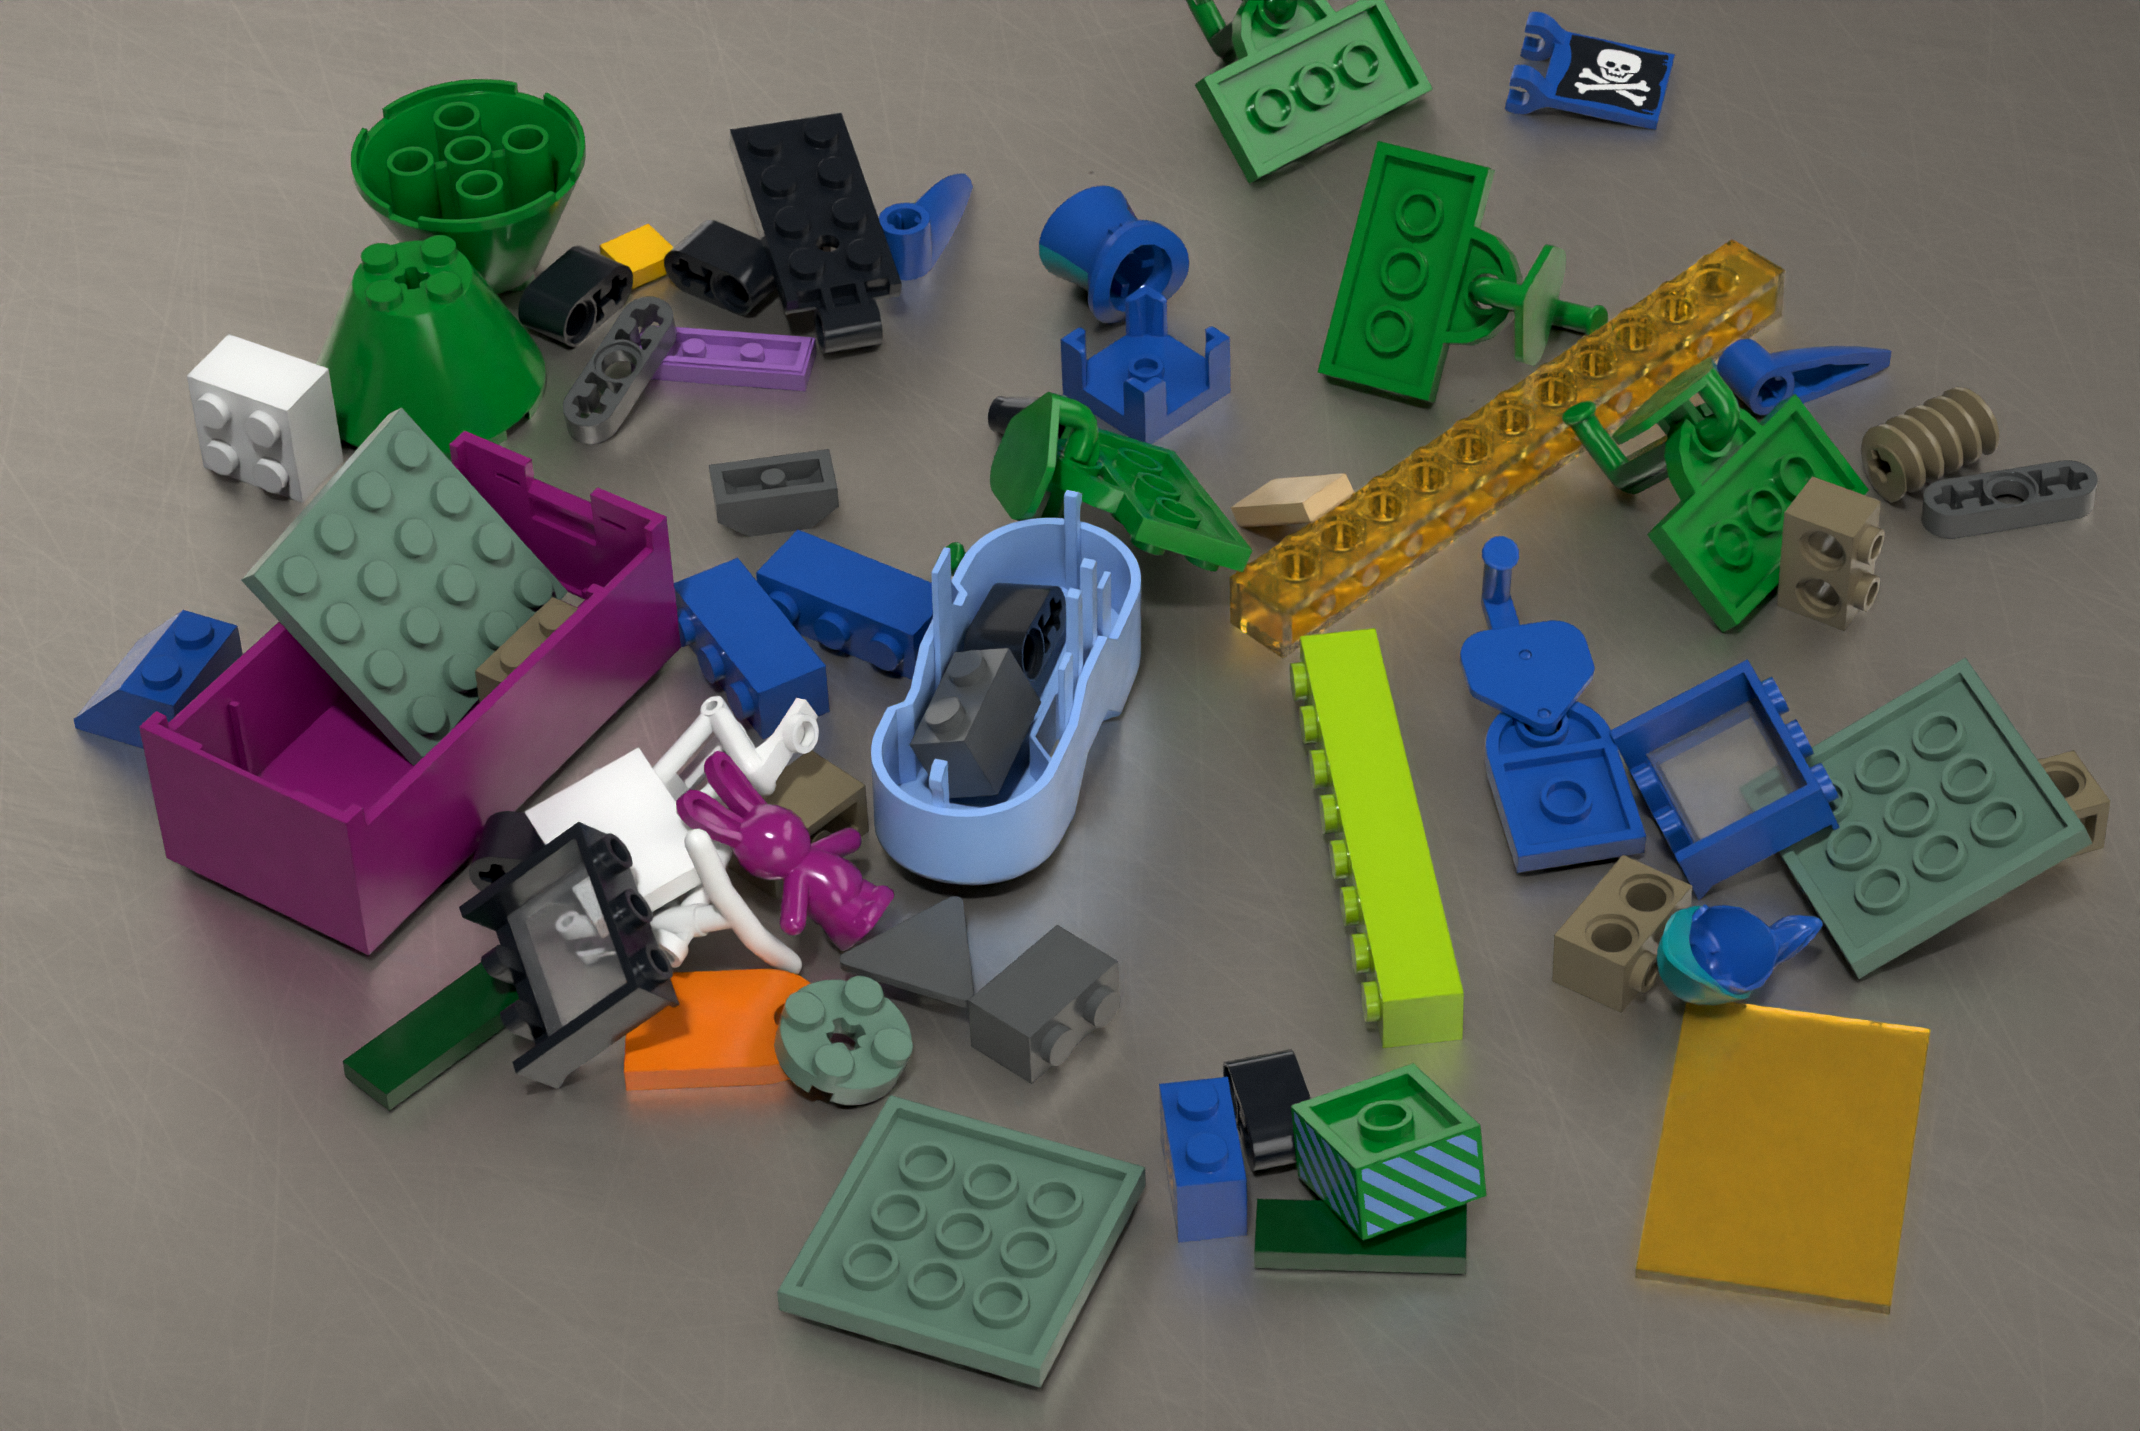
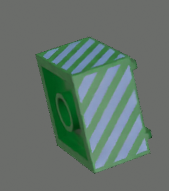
(1388, 1151)

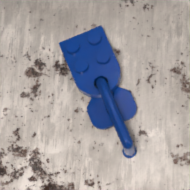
(1554, 791)

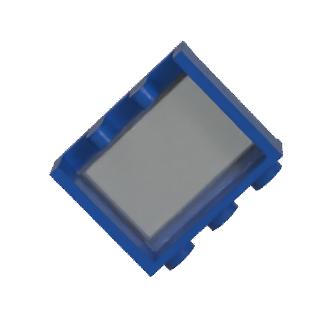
(1726, 775)

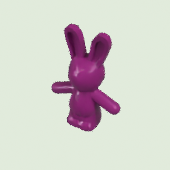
(777, 846)

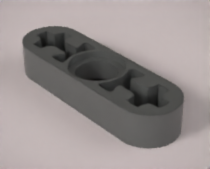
(622, 393)
(2063, 486)

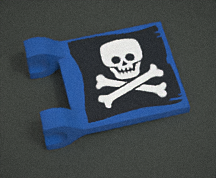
(1589, 76)

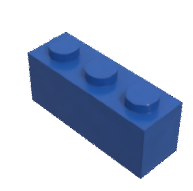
(849, 601)
(748, 646)

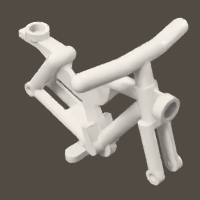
(680, 922)

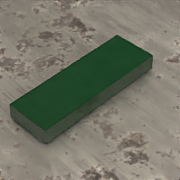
(430, 1037)
(1316, 1238)

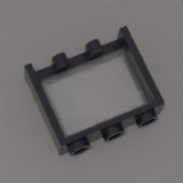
(574, 950)

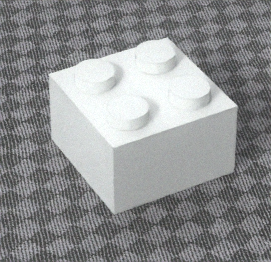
(265, 418)

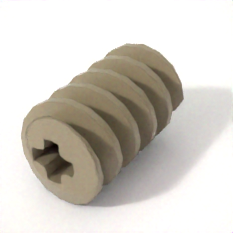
(1928, 442)

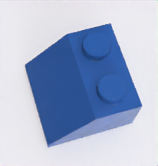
(160, 675)

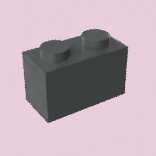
(977, 721)
(1044, 1004)

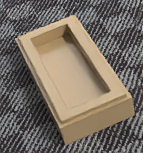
(1292, 500)

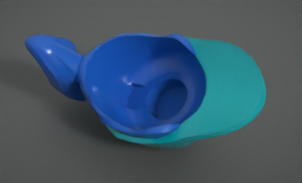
(1726, 951)

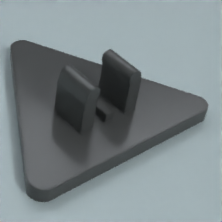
(920, 955)

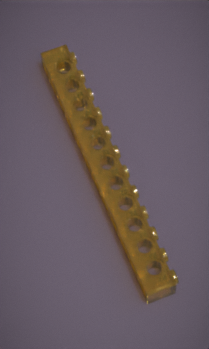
(1500, 450)

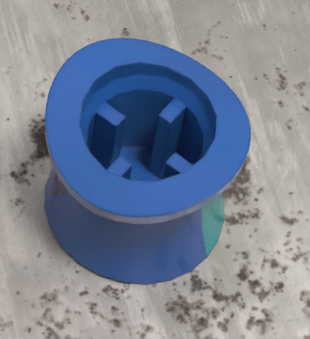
(1110, 252)

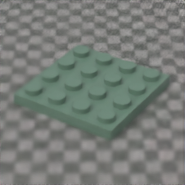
(402, 584)
(1932, 819)
(963, 1240)

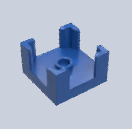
(1146, 378)

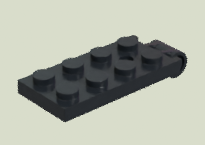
(811, 196)

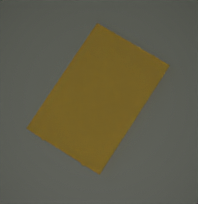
(1785, 1156)

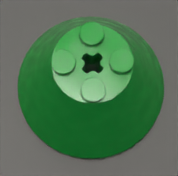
(474, 168)
(429, 340)

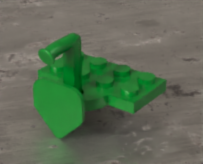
(1302, 75)
(1422, 269)
(1130, 479)
(1730, 481)

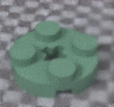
(850, 1009)

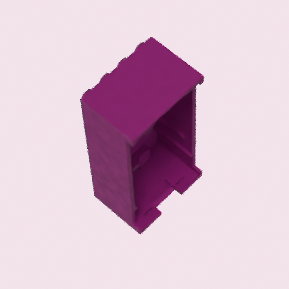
(316, 811)

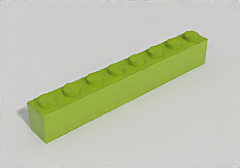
(1378, 840)

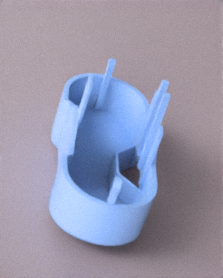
(1079, 688)

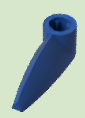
(923, 229)
(1768, 378)

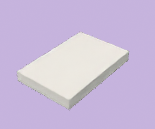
(640, 811)

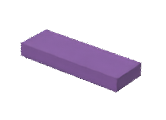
(738, 359)

